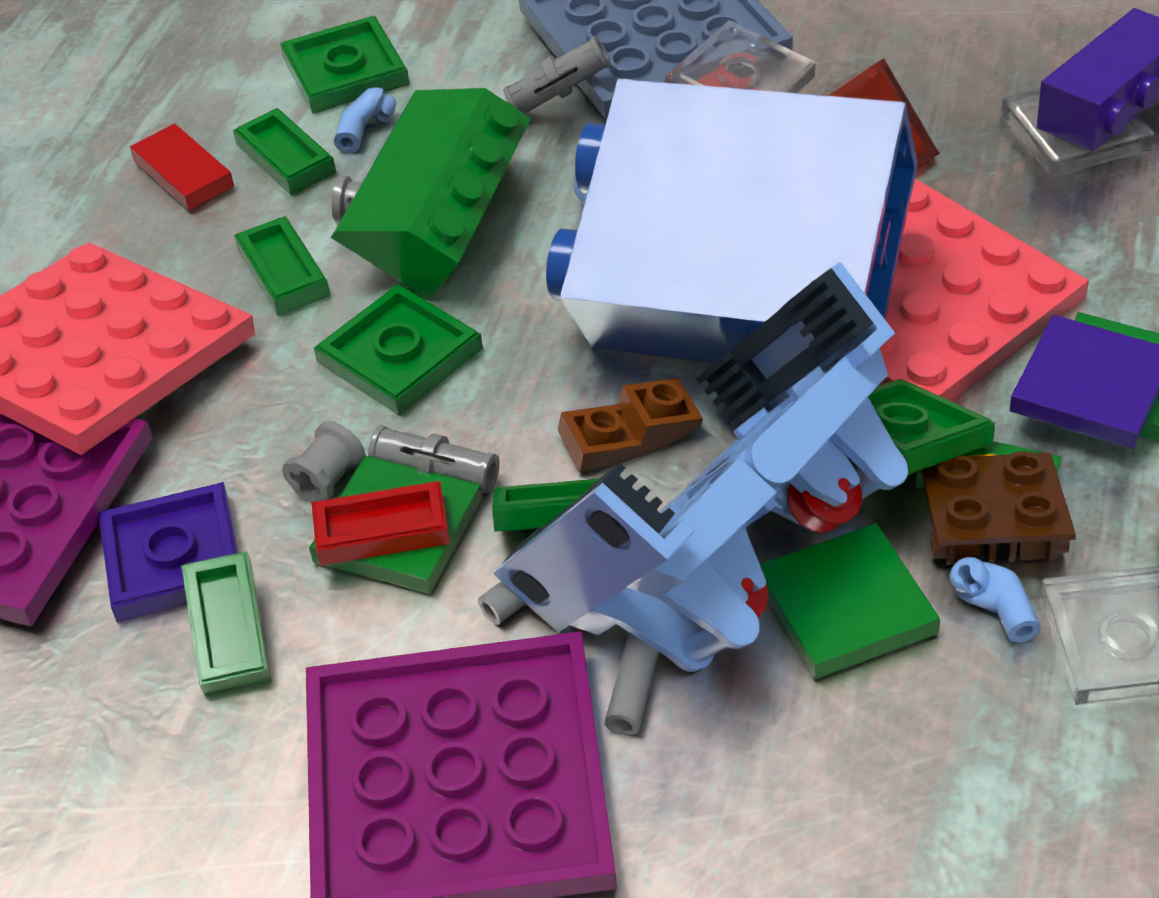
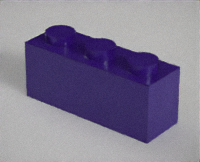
(1103, 83)

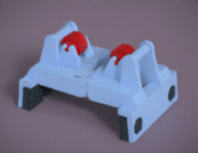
(692, 562)

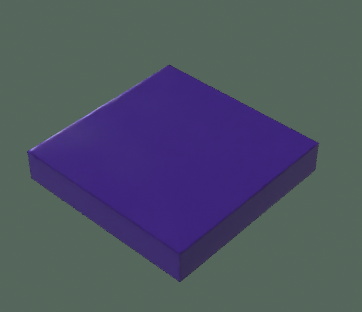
(1090, 382)
(153, 539)

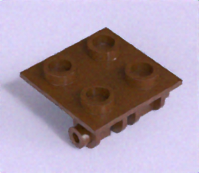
(997, 502)

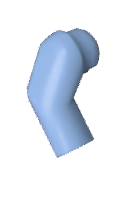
(355, 117)
(999, 592)

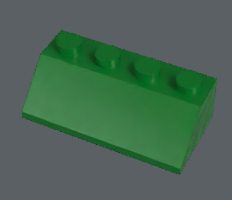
(432, 184)

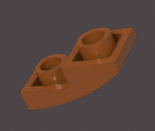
(642, 422)

